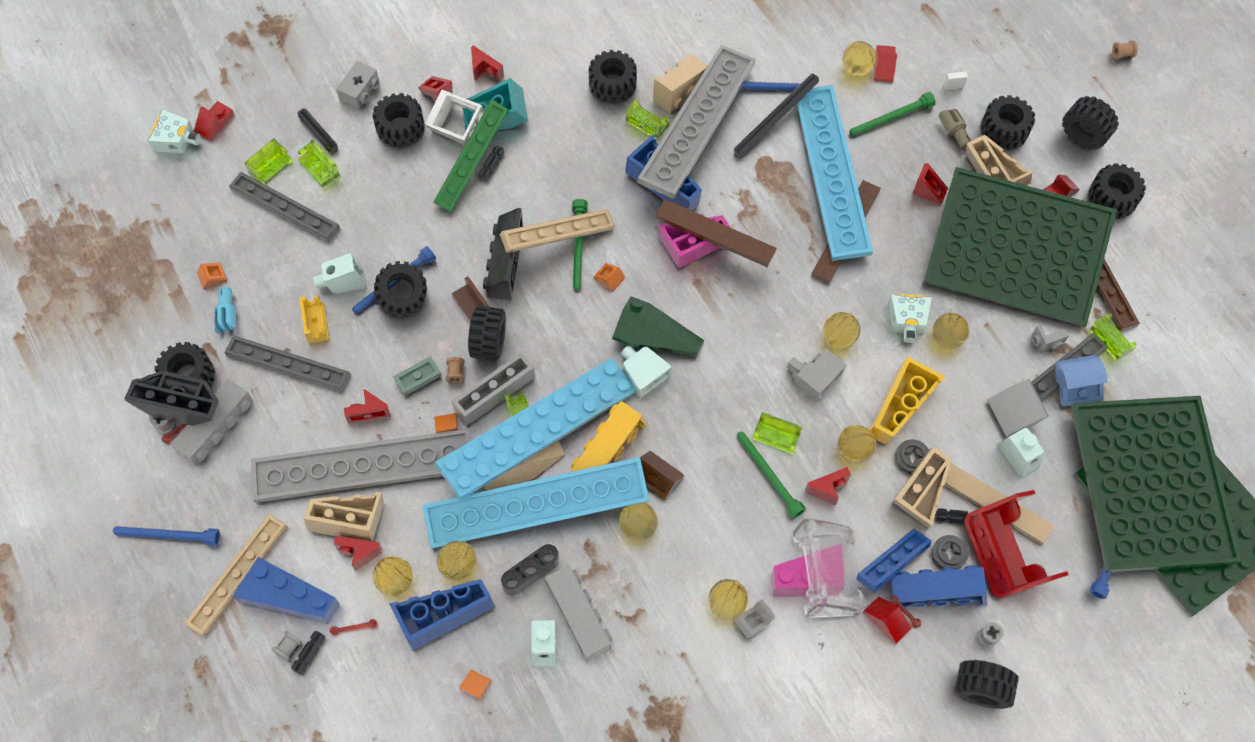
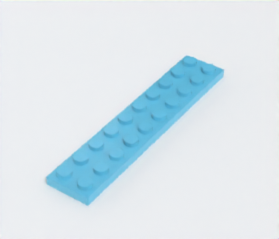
(833, 175)
(535, 428)
(536, 502)

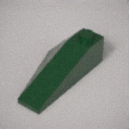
(648, 326)

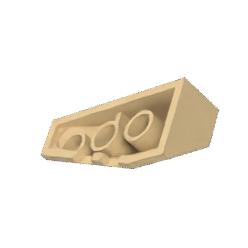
(529, 468)

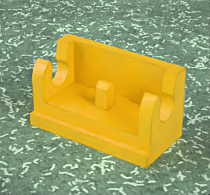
(314, 320)

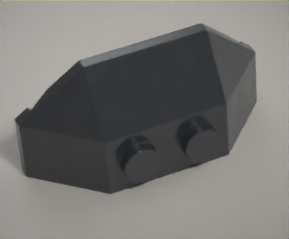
(173, 397)

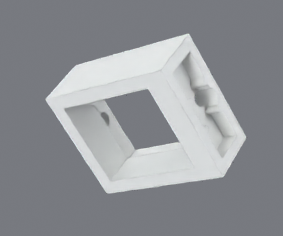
(441, 109)

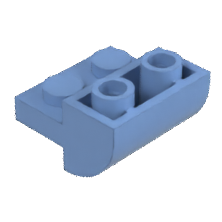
(1080, 380)

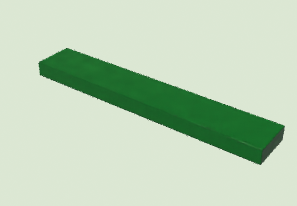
(470, 156)

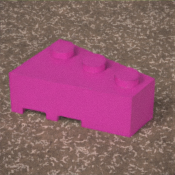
(684, 246)
(790, 578)

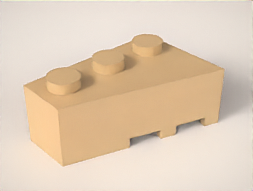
(678, 83)
(992, 161)
(924, 487)
(345, 517)

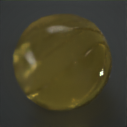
(859, 58)
(841, 330)
(950, 330)
(856, 443)
(638, 521)
(456, 560)
(392, 575)
(728, 599)

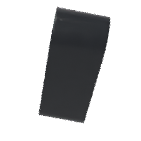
(534, 559)

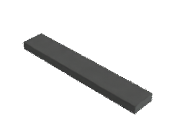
(284, 207)
(287, 363)
(1046, 382)

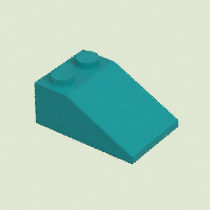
(506, 94)

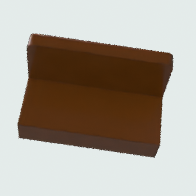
(468, 298)
(659, 474)

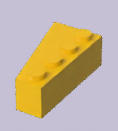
(905, 395)
(610, 438)

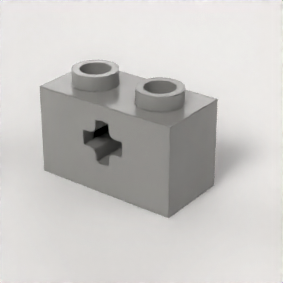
(358, 85)

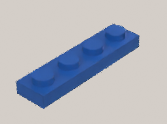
(893, 560)

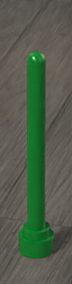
(925, 101)
(579, 207)
(794, 507)

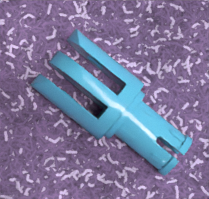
(224, 312)

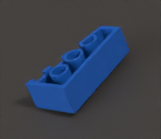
(689, 193)
(941, 587)
(280, 591)
(441, 611)

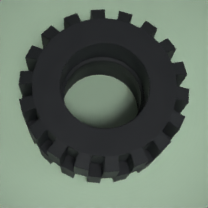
(608, 64)
(395, 107)
(1014, 111)
(1090, 122)
(1123, 179)
(400, 272)
(486, 333)
(184, 355)
(986, 684)

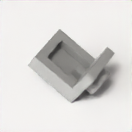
(1046, 342)
(755, 619)

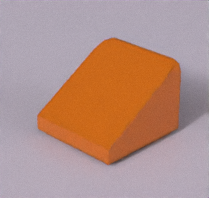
(211, 274)
(609, 276)
(446, 423)
(475, 685)

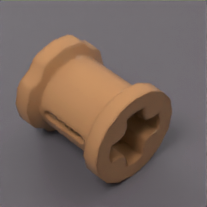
(1125, 49)
(455, 370)

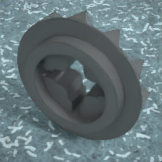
(905, 449)
(958, 547)

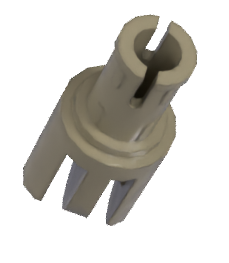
(955, 126)

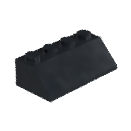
(502, 265)

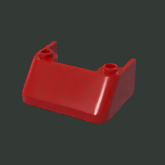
(998, 548)

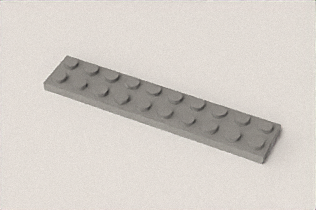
(696, 122)
(352, 466)

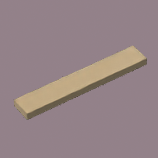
(556, 230)
(983, 495)
(223, 590)

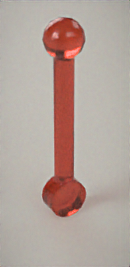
(166, 438)
(915, 621)
(334, 631)

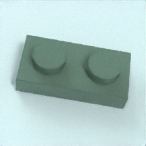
(417, 376)

